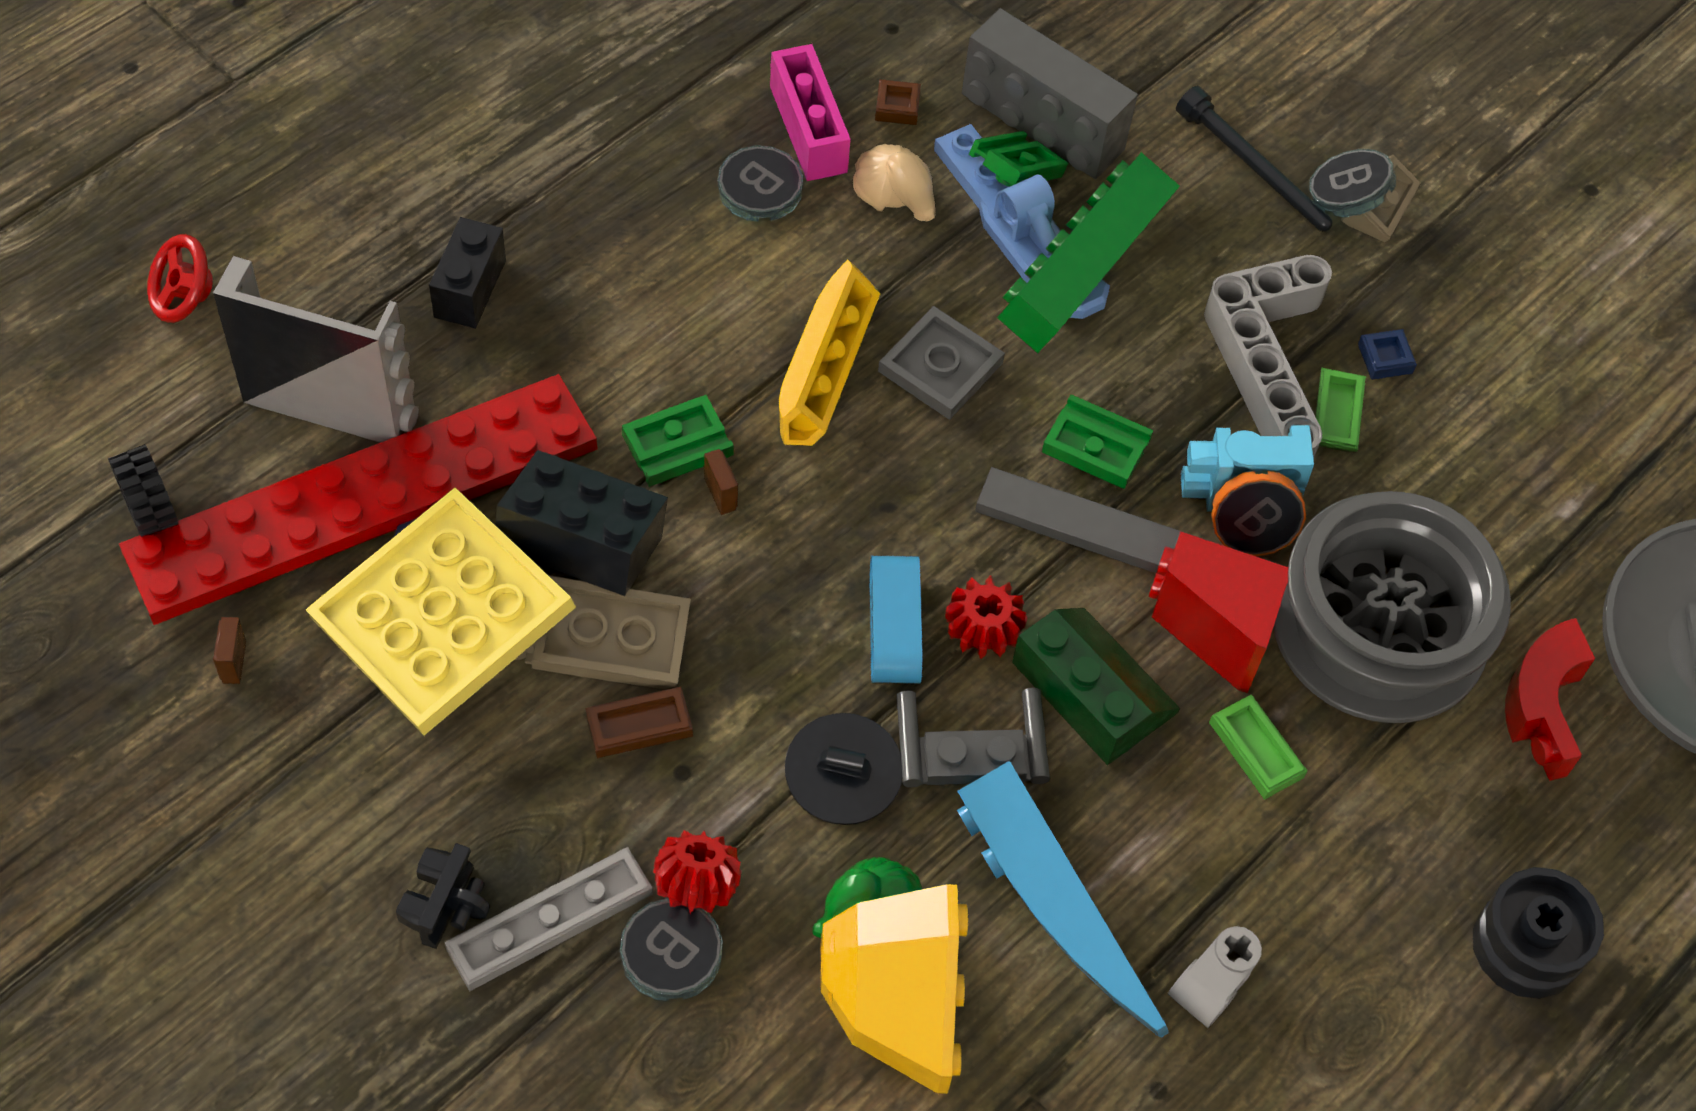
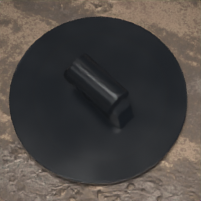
(843, 768)

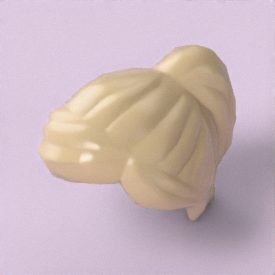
(895, 179)

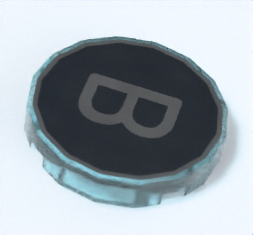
(1352, 182)
(760, 183)
(670, 950)

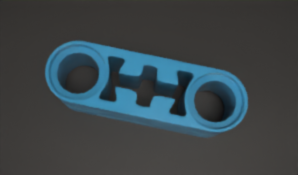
(895, 619)

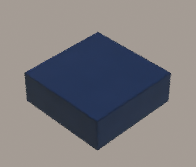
(1387, 354)

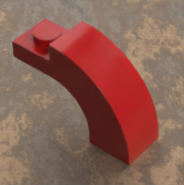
(1532, 696)

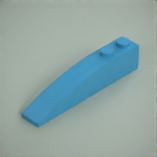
(1050, 888)

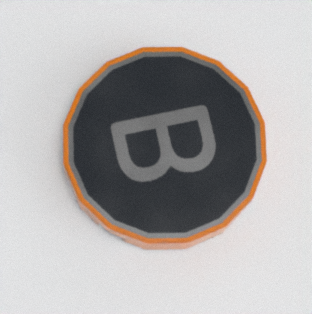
(1258, 513)

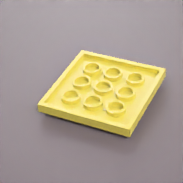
(440, 610)

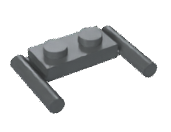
(969, 755)

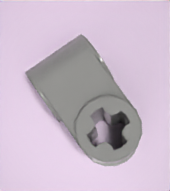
(1214, 979)

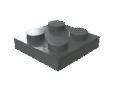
(941, 362)

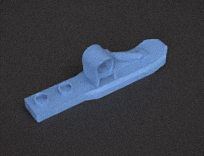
(1014, 215)

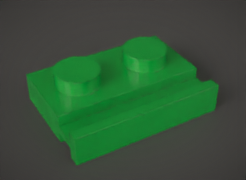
(1017, 159)
(676, 439)
(1097, 441)

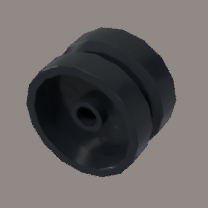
(1538, 932)

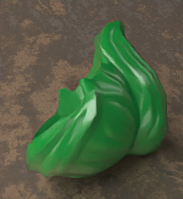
(865, 882)

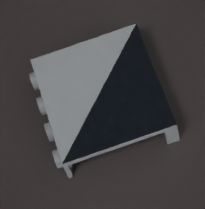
(315, 363)

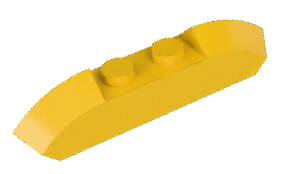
(825, 355)

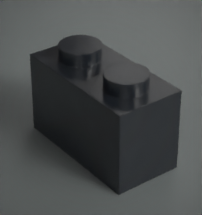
(467, 272)

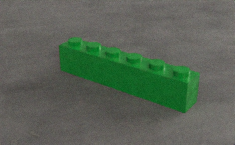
(1087, 253)

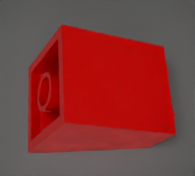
(1219, 604)

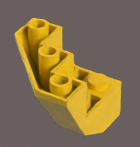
(896, 980)

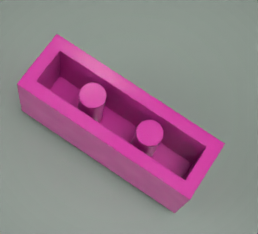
(809, 112)

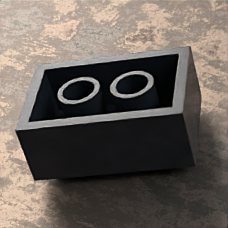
(582, 521)

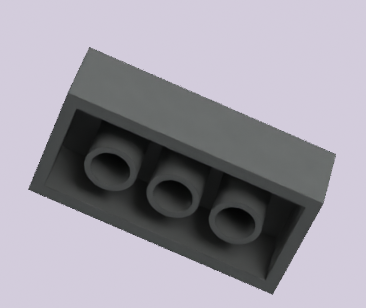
(1048, 93)

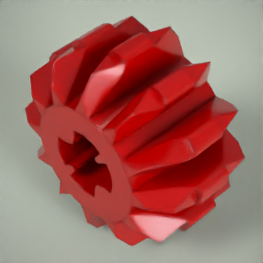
(985, 617)
(697, 871)

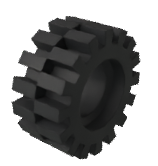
(143, 490)

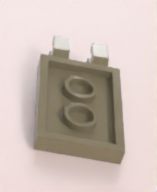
(615, 637)

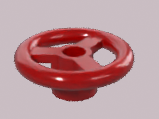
(183, 279)

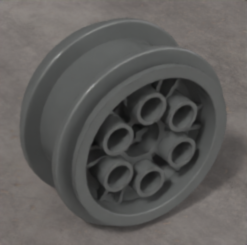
(1430, 559)

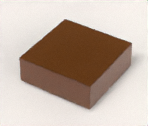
(897, 102)
(721, 481)
(229, 650)

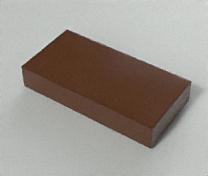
(639, 722)

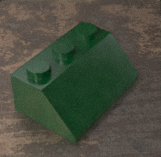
(1092, 681)

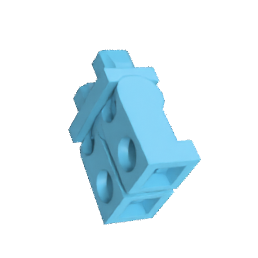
(1244, 451)

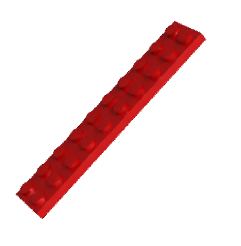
(352, 498)

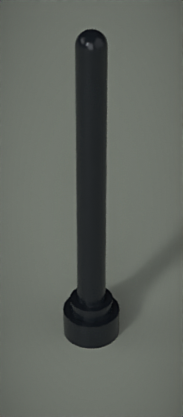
(1197, 107)

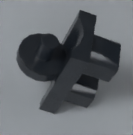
(450, 875)

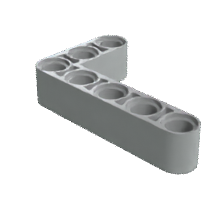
(1239, 319)

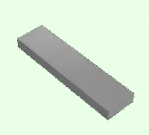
(548, 918)

